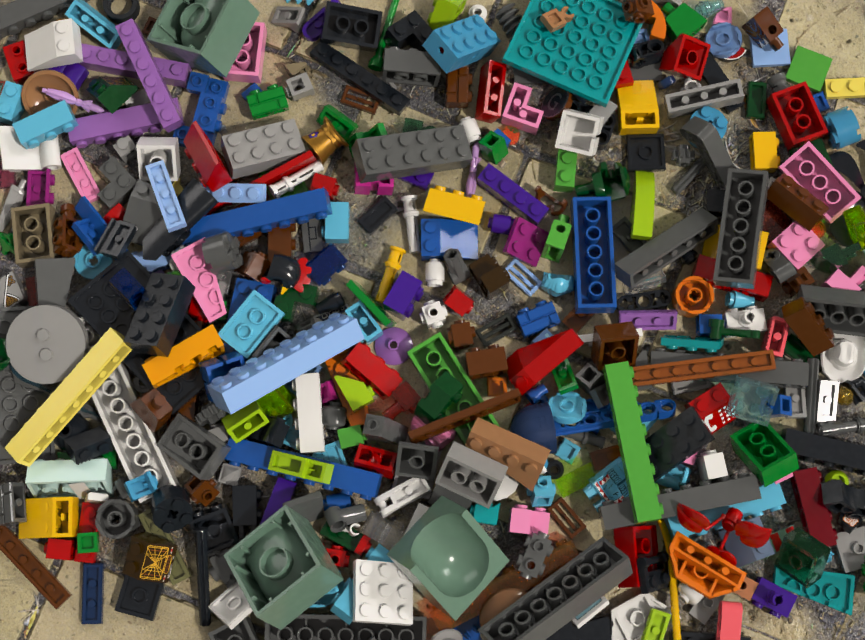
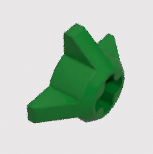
(7, 243)

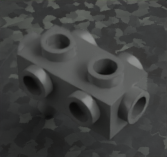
(537, 548)

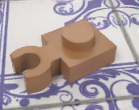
(556, 20)

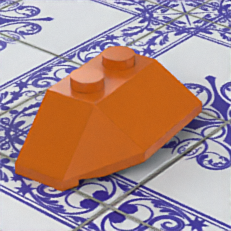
(702, 568)

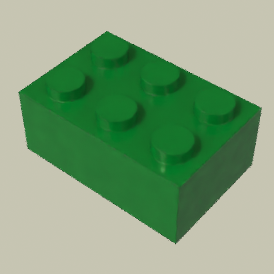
(764, 452)

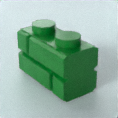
(267, 102)

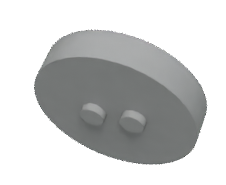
(46, 343)

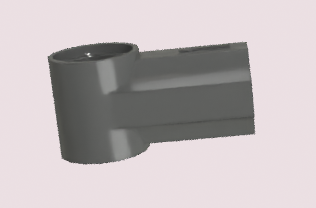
(457, 268)
(340, 518)

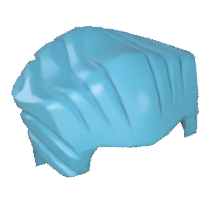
(557, 284)

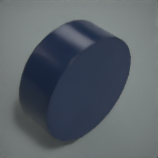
(666, 82)

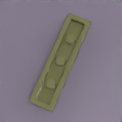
(179, 568)

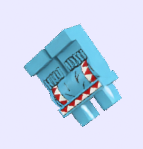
(608, 484)

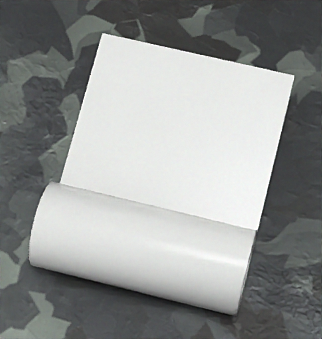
(18, 158)

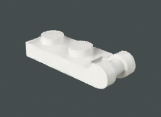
(402, 495)

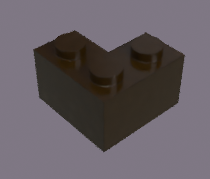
(489, 276)

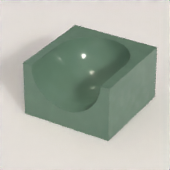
(203, 32)
(448, 557)
(282, 567)

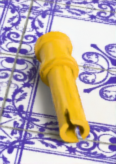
(392, 266)

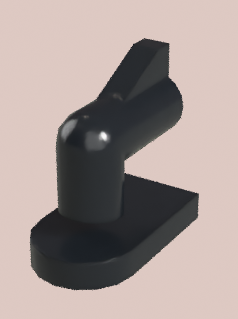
(859, 382)

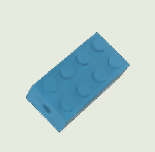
(461, 43)

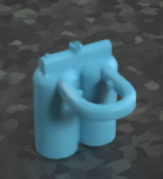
(676, 477)

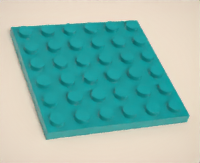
(583, 54)

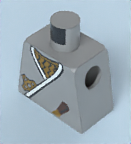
(12, 291)

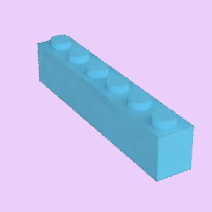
(771, 499)

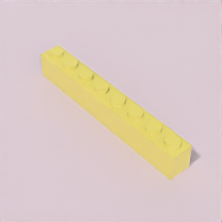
(68, 398)

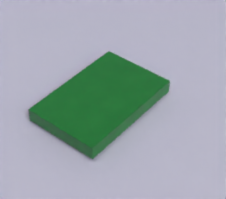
(371, 304)

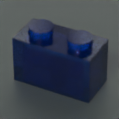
(326, 264)

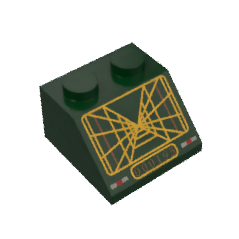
(111, 91)

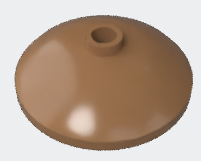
(33, 97)
(498, 602)

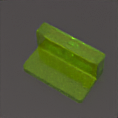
(574, 480)

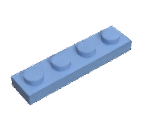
(240, 193)
(166, 196)

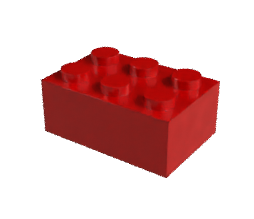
(796, 115)

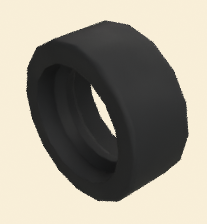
(118, 19)

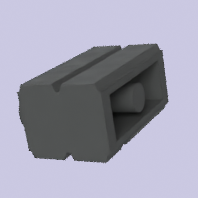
(12, 504)

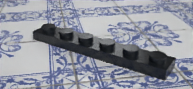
(360, 78)

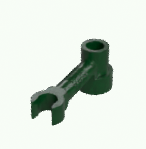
(717, 329)

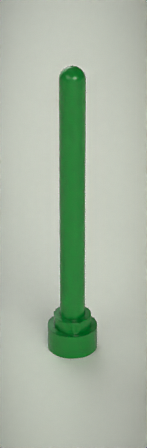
(376, 62)

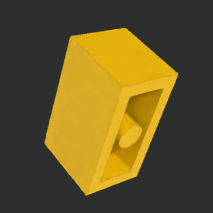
(763, 151)

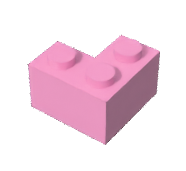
(518, 113)
(528, 521)

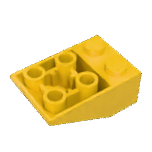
(637, 108)
(50, 518)

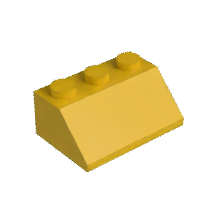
(454, 205)

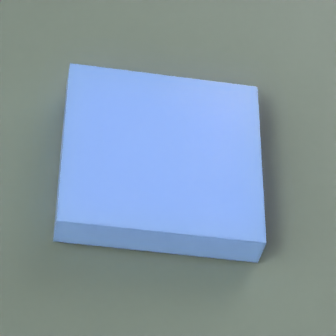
(767, 56)

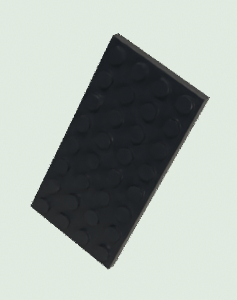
(106, 309)

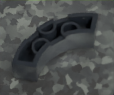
(844, 499)

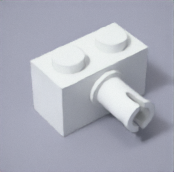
(748, 319)

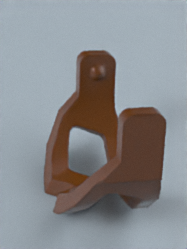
(540, 193)

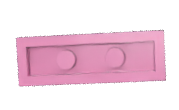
(80, 174)

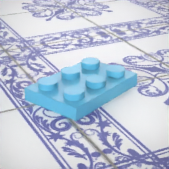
(251, 324)

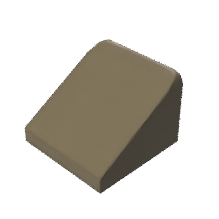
(296, 68)

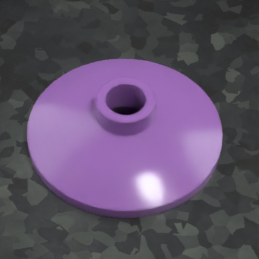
(397, 355)

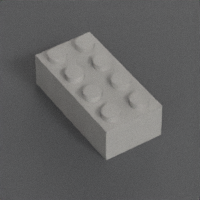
(261, 148)

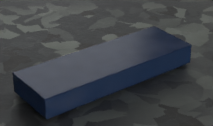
(93, 593)

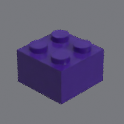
(403, 296)

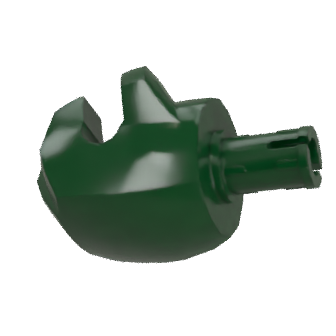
(607, 183)

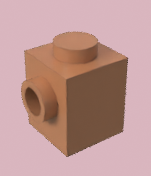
(747, 589)

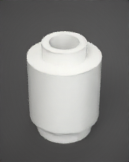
(471, 129)
(434, 273)

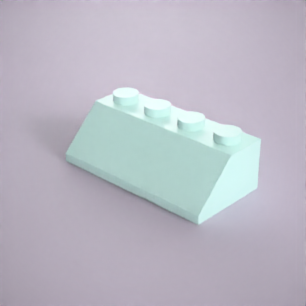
(53, 476)

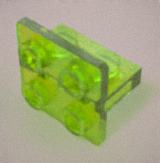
(277, 402)

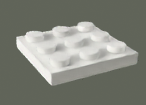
(381, 593)

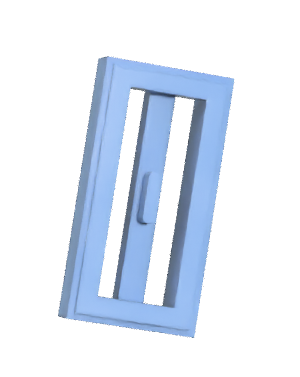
(534, 288)

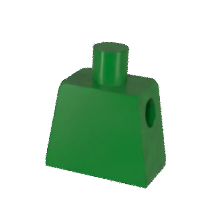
(682, 20)

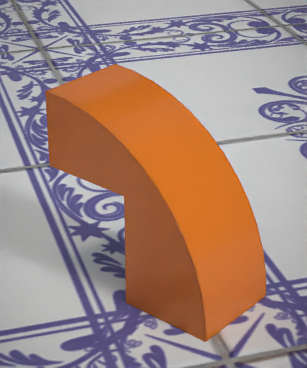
(659, 24)

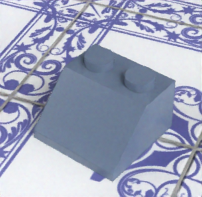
(742, 552)

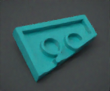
(705, 342)

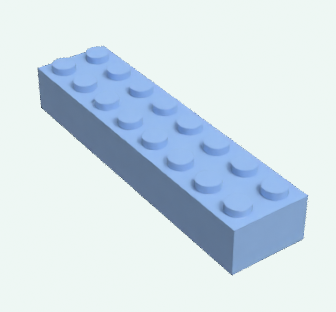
(284, 362)

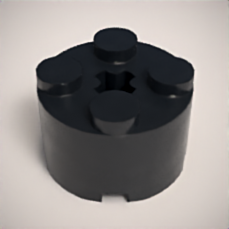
(171, 508)

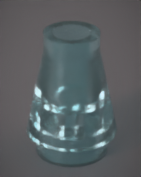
(709, 7)

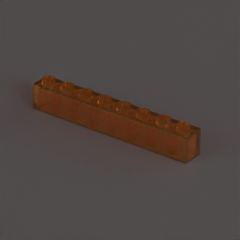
(511, 578)

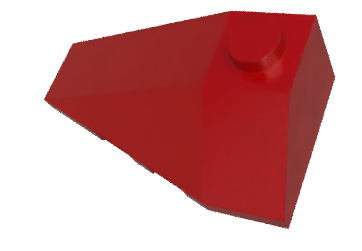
(537, 360)

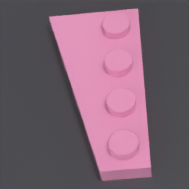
(207, 292)

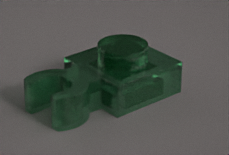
(414, 125)

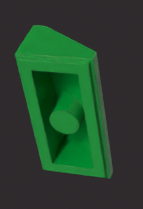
(341, 123)

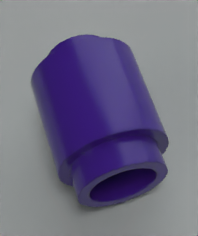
(500, 224)

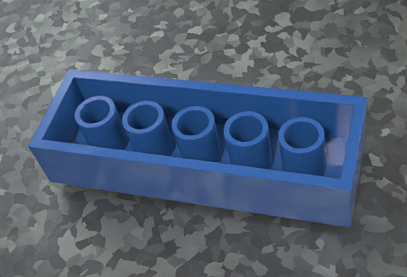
(593, 255)

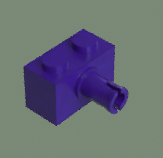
(773, 598)

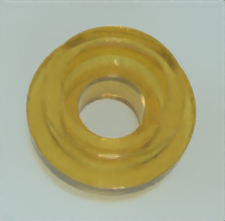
(845, 396)

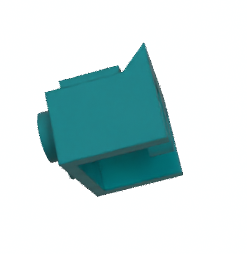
(485, 515)

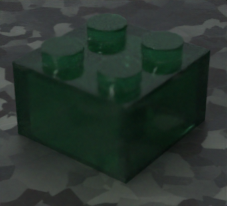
(802, 557)

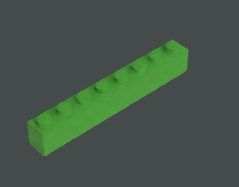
(632, 443)

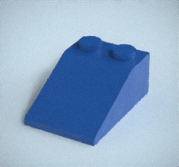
(443, 234)

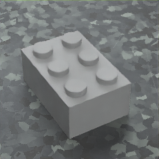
(471, 474)

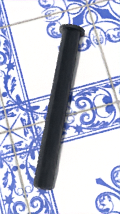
(202, 575)

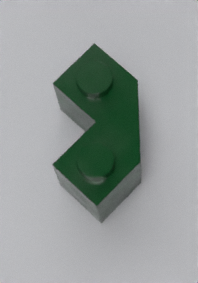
(292, 298)
(442, 394)

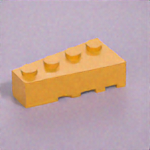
(184, 356)

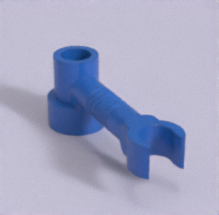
(538, 394)

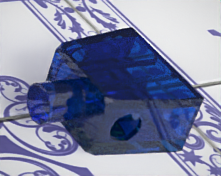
(127, 287)

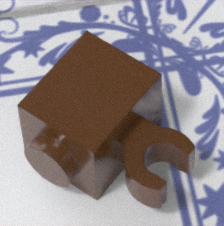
(793, 284)

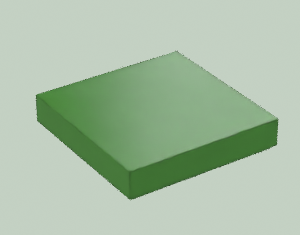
(808, 67)

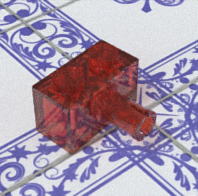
(405, 401)

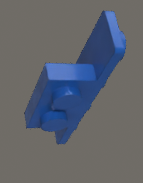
(91, 226)

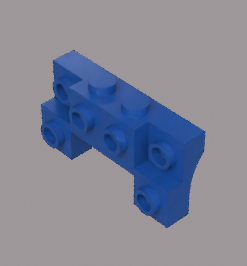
(209, 107)

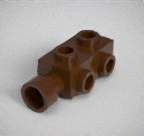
(65, 238)

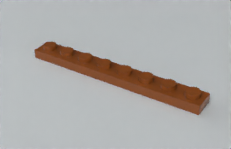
(704, 368)

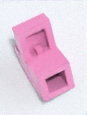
(841, 281)

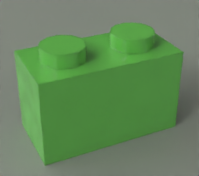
(565, 171)

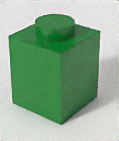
(493, 147)

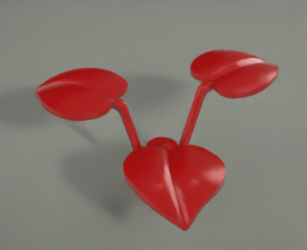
(749, 533)

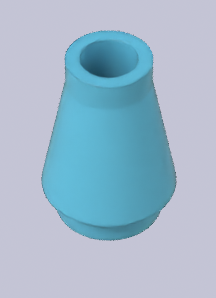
(735, 299)

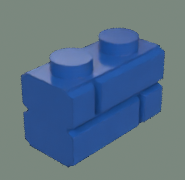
(537, 319)

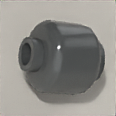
(334, 415)

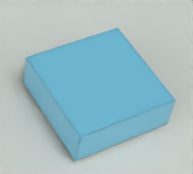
(567, 451)

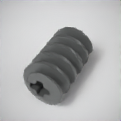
(509, 19)

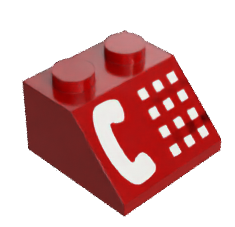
(712, 407)

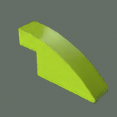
(642, 205)

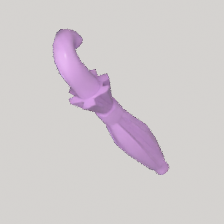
(70, 99)
(471, 180)

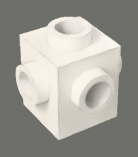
(433, 321)

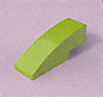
(301, 467)

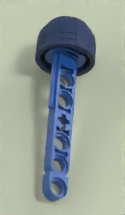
(537, 422)

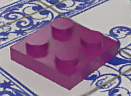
(525, 242)

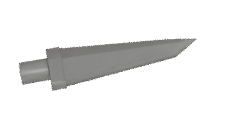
(14, 199)

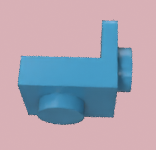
(141, 486)

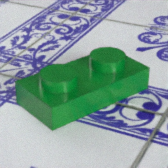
(565, 378)

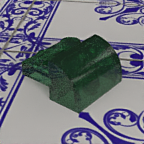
(834, 258)

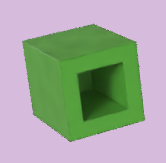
(351, 437)

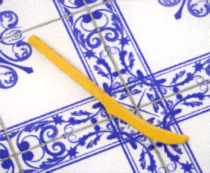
(672, 586)

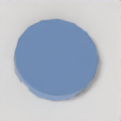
(724, 40)

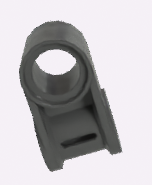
(778, 265)

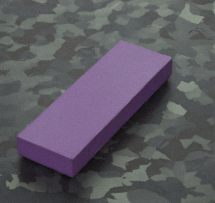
(650, 319)

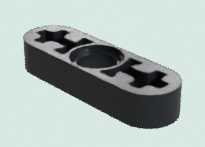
(656, 294)

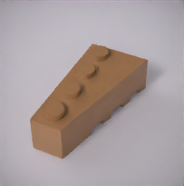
(518, 453)

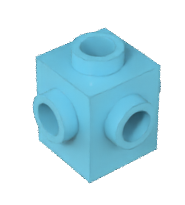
(543, 492)

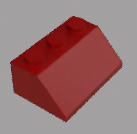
(205, 158)
(636, 543)

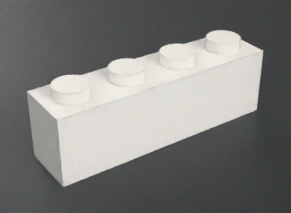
(309, 413)

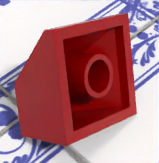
(685, 57)

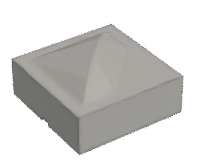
(230, 474)

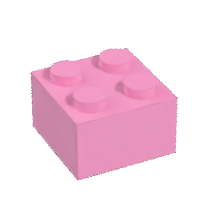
(797, 244)

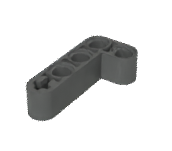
(710, 147)

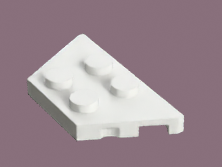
(631, 616)

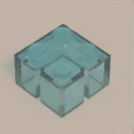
(750, 399)

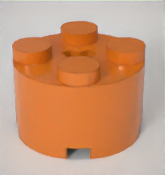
(698, 288)

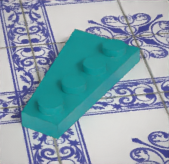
(831, 590)

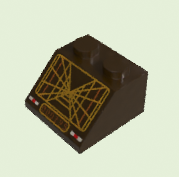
(149, 558)

